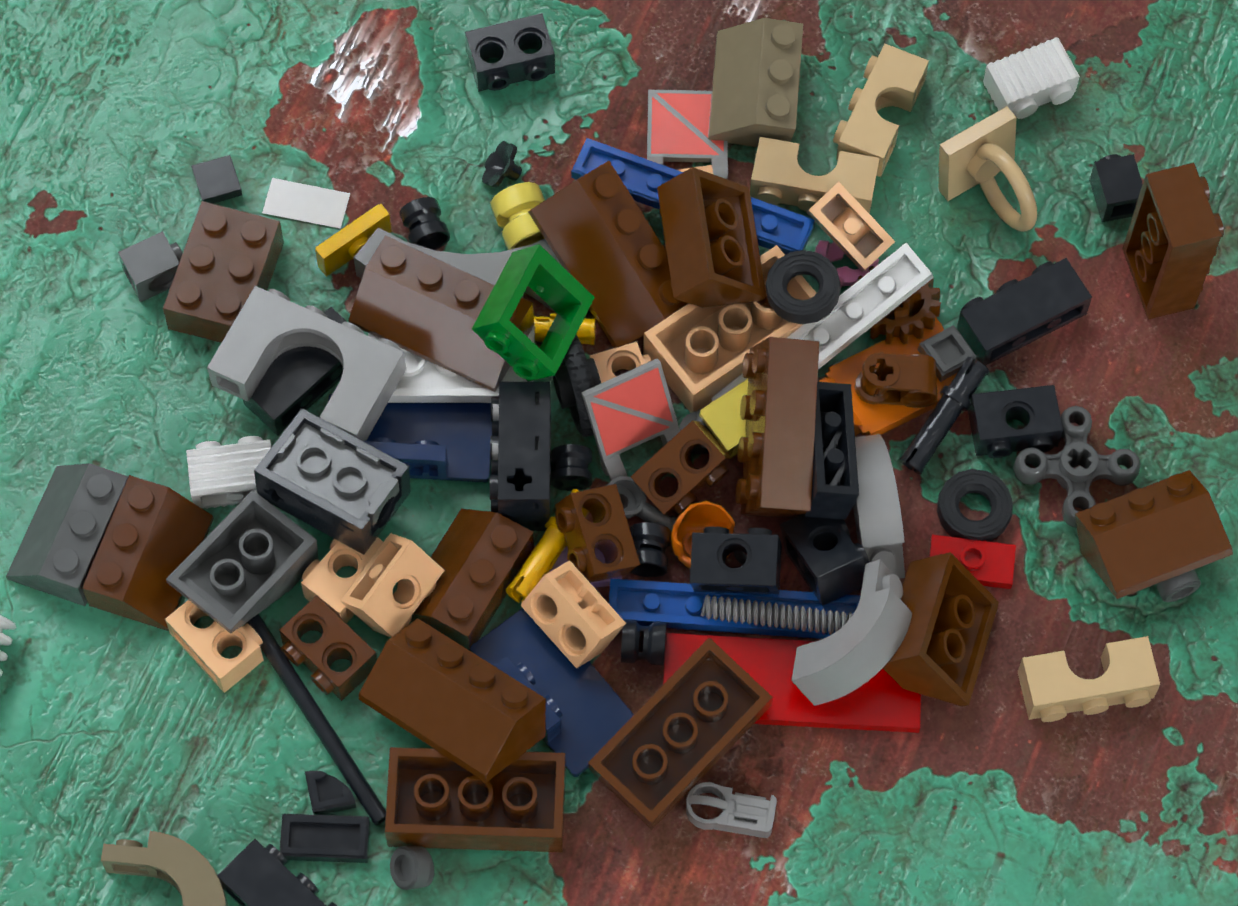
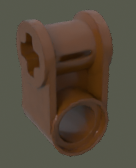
(901, 380)

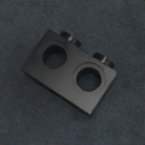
(507, 42)

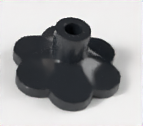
(501, 165)

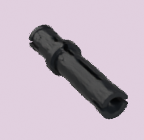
(953, 401)

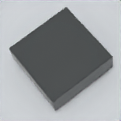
(948, 350)

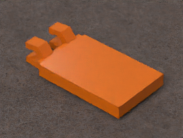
(881, 418)

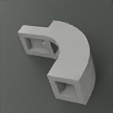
(878, 505)
(860, 647)

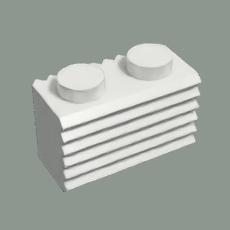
(1032, 78)
(224, 472)

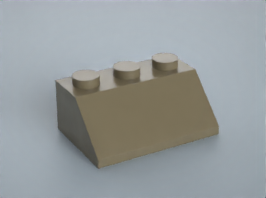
(756, 82)

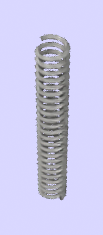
(773, 614)

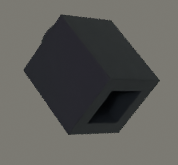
(1116, 186)

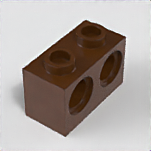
(676, 459)
(607, 533)
(336, 643)

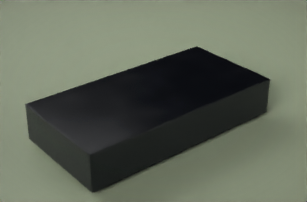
(325, 838)

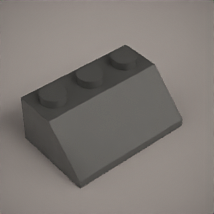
(67, 530)

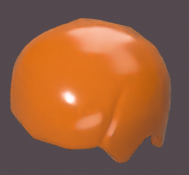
(694, 520)

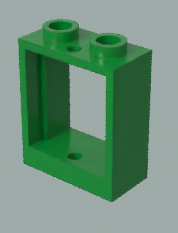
(554, 285)

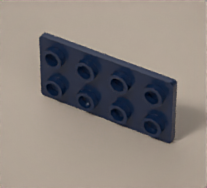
(437, 439)
(579, 702)

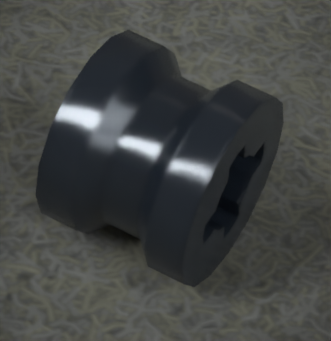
(571, 467)

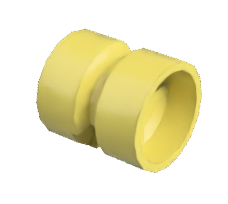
(512, 214)

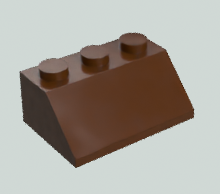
(710, 240)
(1152, 534)
(141, 548)
(479, 561)
(945, 632)

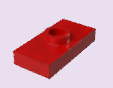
(987, 561)

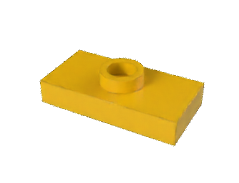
(348, 241)

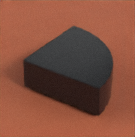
(328, 793)

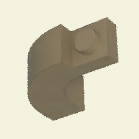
(170, 861)

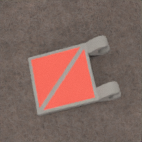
(680, 130)
(630, 413)

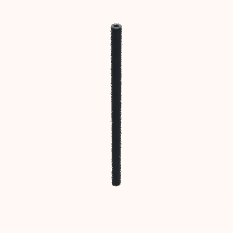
(319, 722)

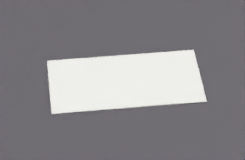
(306, 203)

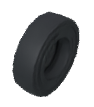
(806, 310)
(975, 482)

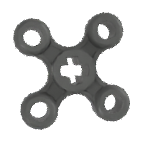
(1076, 453)

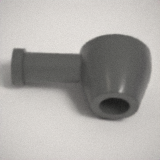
(635, 503)

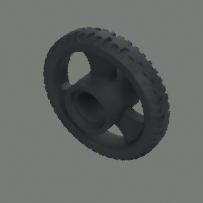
(572, 378)

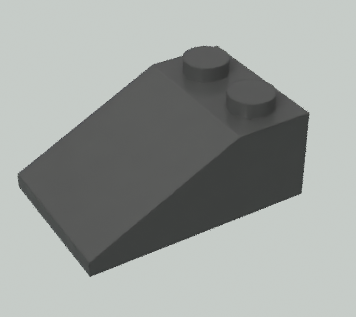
(245, 563)

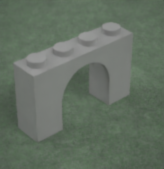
(274, 325)

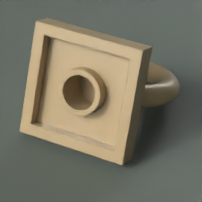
(980, 155)

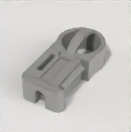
(740, 814)

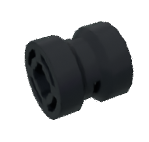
(424, 224)
(650, 545)
(652, 645)

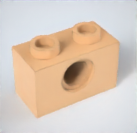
(850, 226)
(322, 580)
(372, 592)

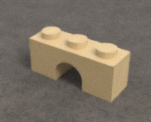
(892, 81)
(781, 180)
(1054, 690)

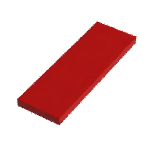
(874, 706)

